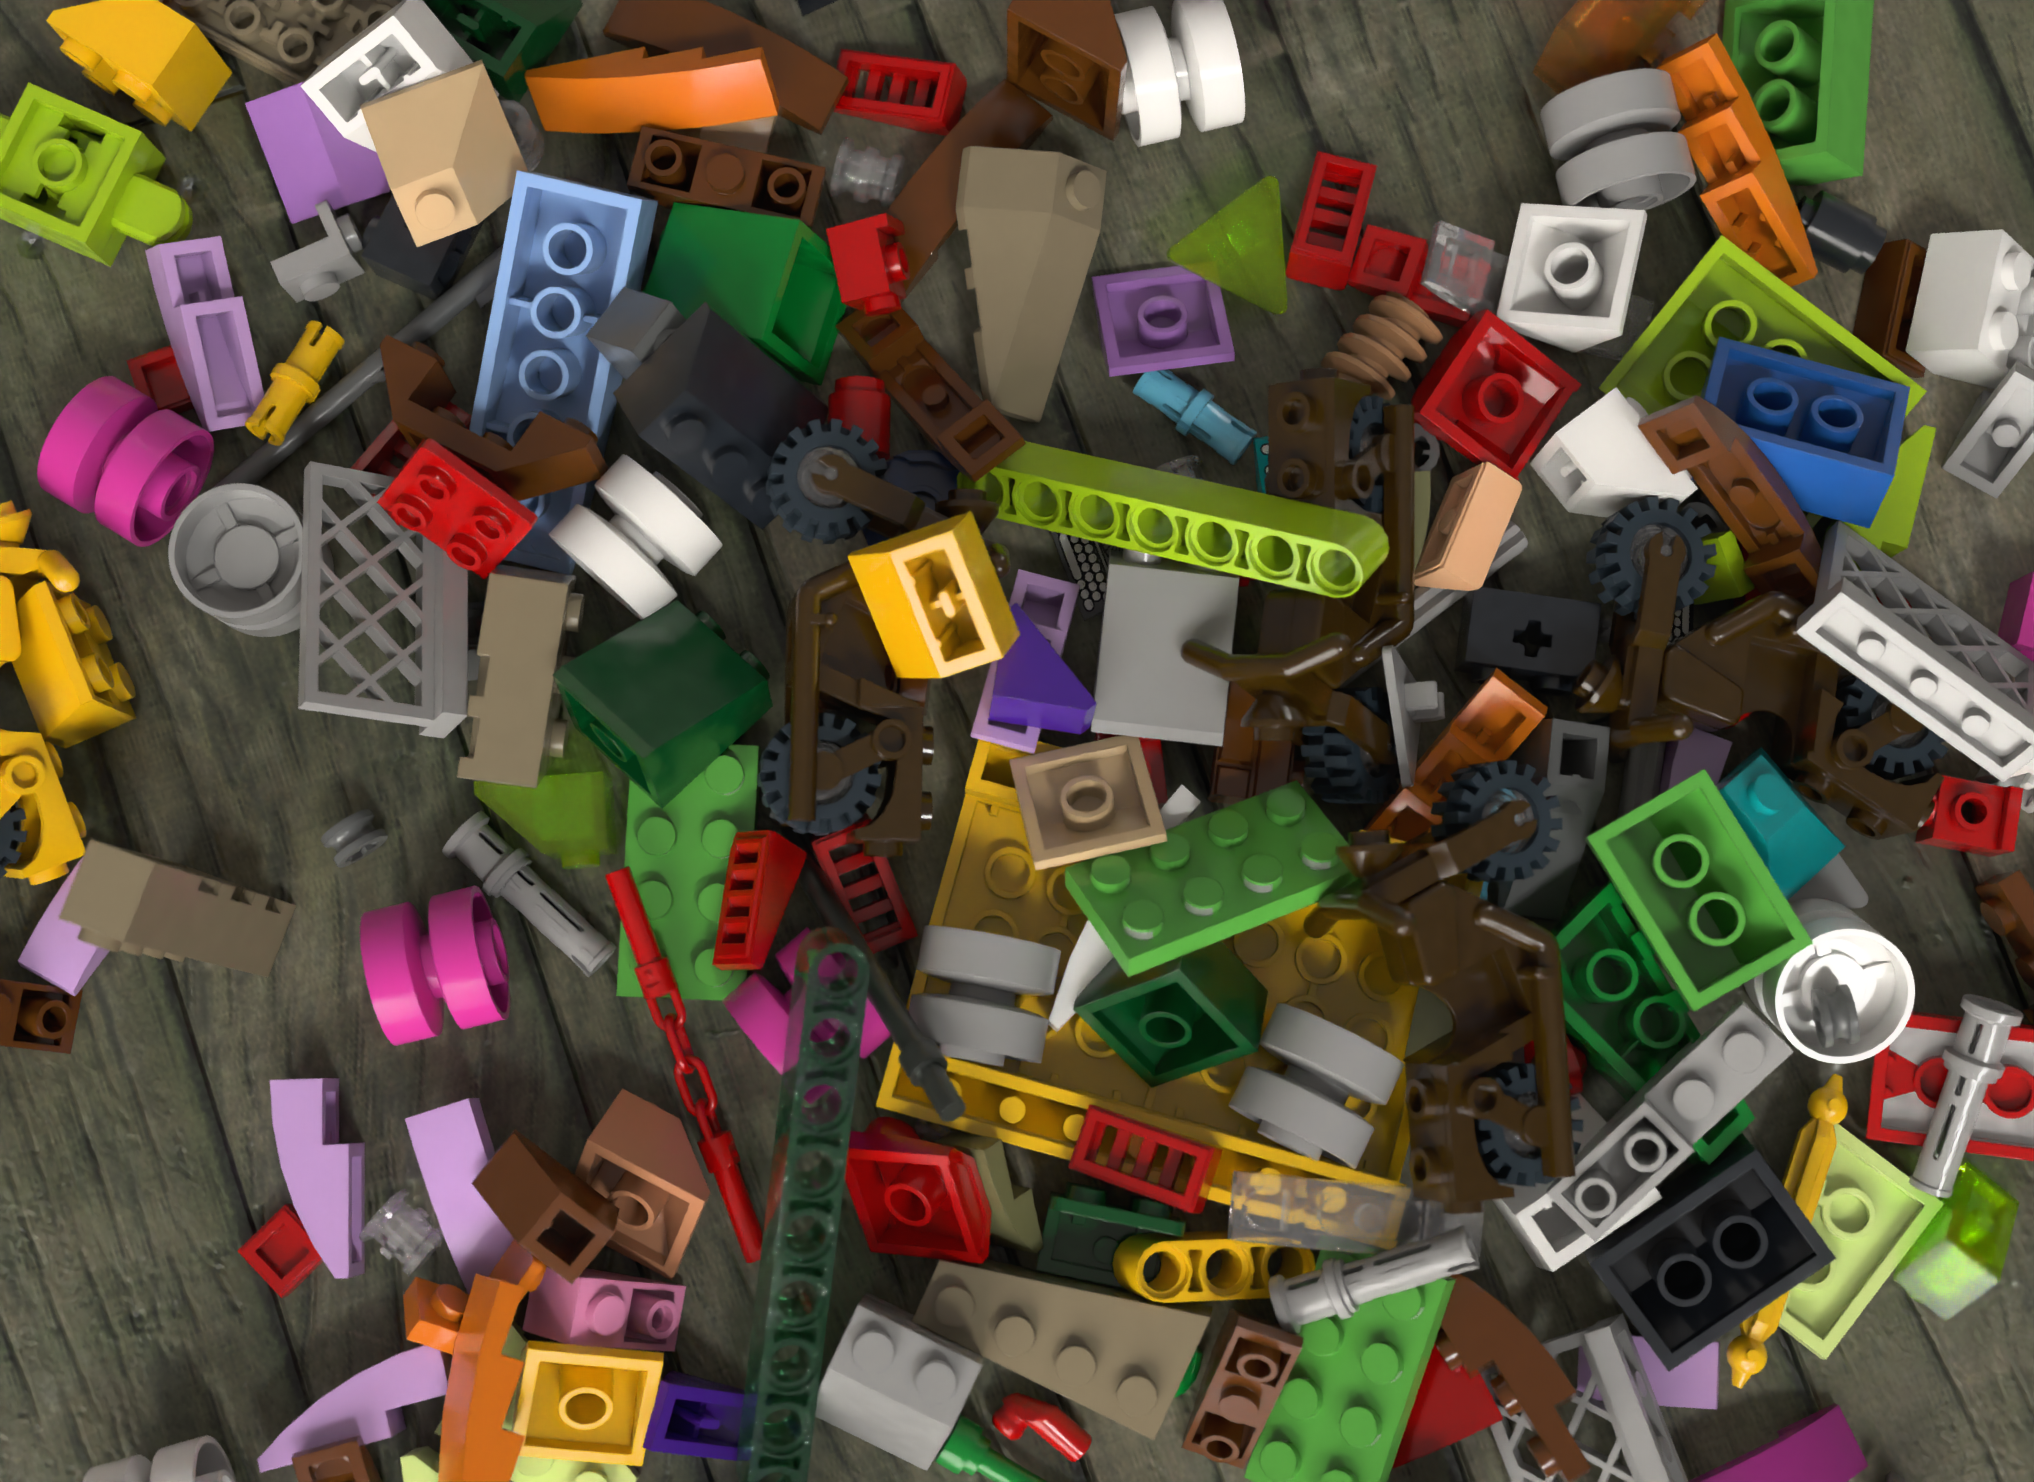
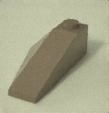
(1030, 246)

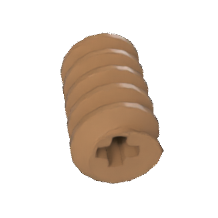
(1382, 342)

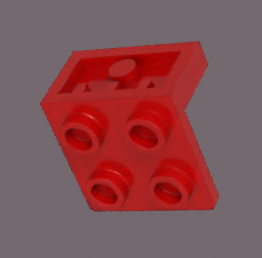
(456, 508)

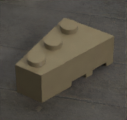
(516, 695)

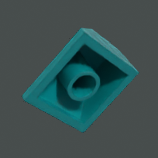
(1778, 822)

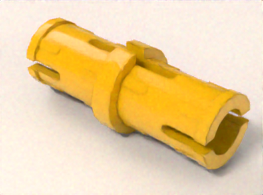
(294, 383)

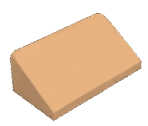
(1467, 529)

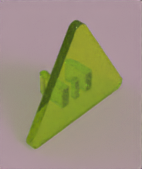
(1241, 248)

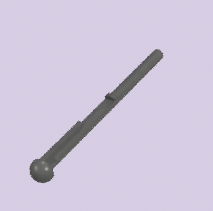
(476, 285)

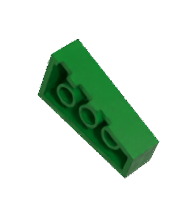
(1625, 1007)

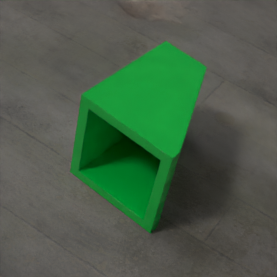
(760, 275)

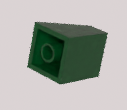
(664, 698)

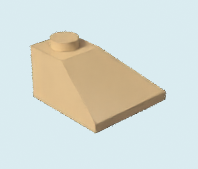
(445, 151)

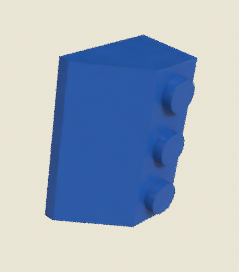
(1817, 424)

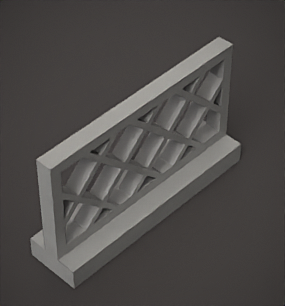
(438, 615)
(1927, 679)
(1626, 1404)

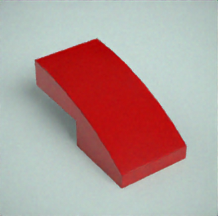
(1396, 264)

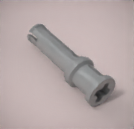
(508, 874)
(1972, 1066)
(1343, 1286)

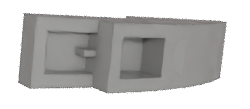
(1666, 1119)

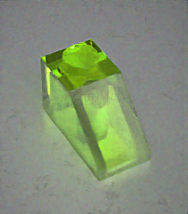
(563, 817)
(1961, 1246)

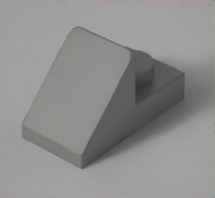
(1996, 434)

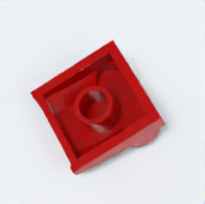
(1492, 394)
(916, 1194)

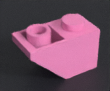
(606, 1311)

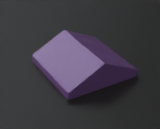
(311, 156)
(1160, 321)

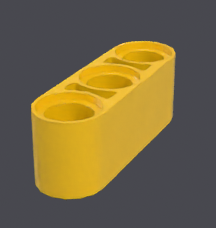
(1184, 1266)

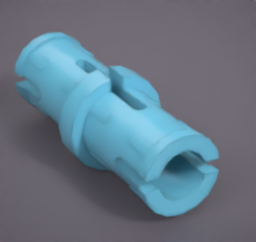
(1195, 413)

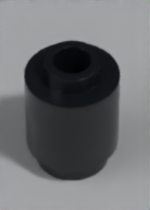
(1840, 232)

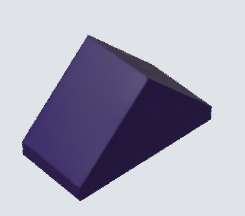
(1037, 686)
(695, 1418)

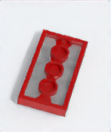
(1911, 1077)

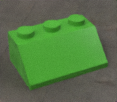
(1807, 80)
(1698, 891)

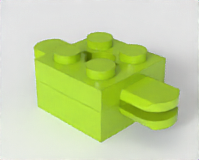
(84, 179)

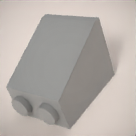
(1140, 673)
(896, 1382)

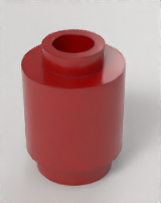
(864, 404)

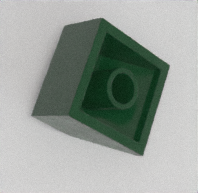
(1177, 1013)

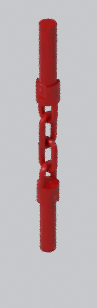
(656, 980)

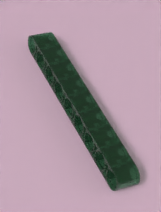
(795, 1194)

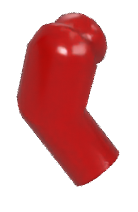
(1046, 1420)

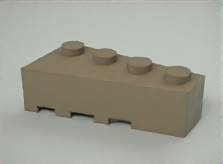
(173, 911)
(1069, 1335)

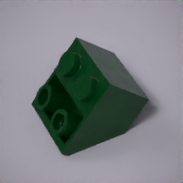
(507, 35)

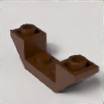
(543, 461)

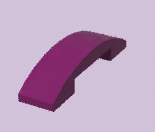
(1806, 1451)

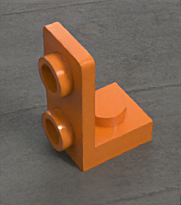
(436, 1310)

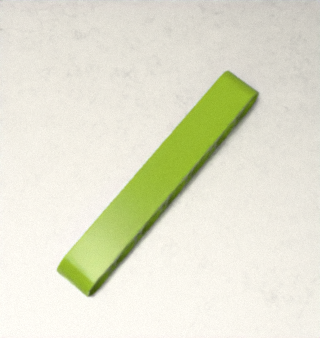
(1186, 519)

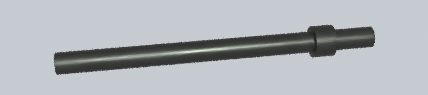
(919, 1055)

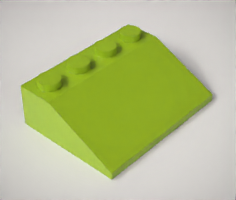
(1745, 303)

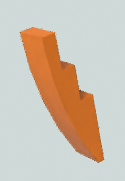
(658, 92)
(1737, 159)
(1481, 732)
(481, 1389)

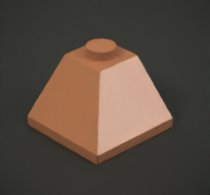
(651, 1174)

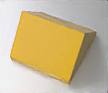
(585, 1402)

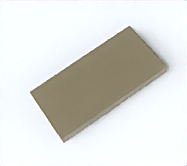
(281, 35)

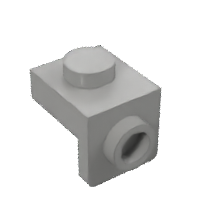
(321, 266)

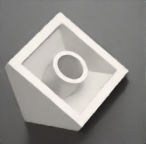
(1571, 273)

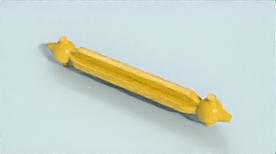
(1804, 1183)

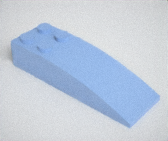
(558, 272)

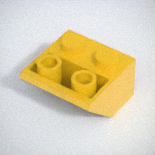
(146, 54)
(936, 599)
(68, 667)

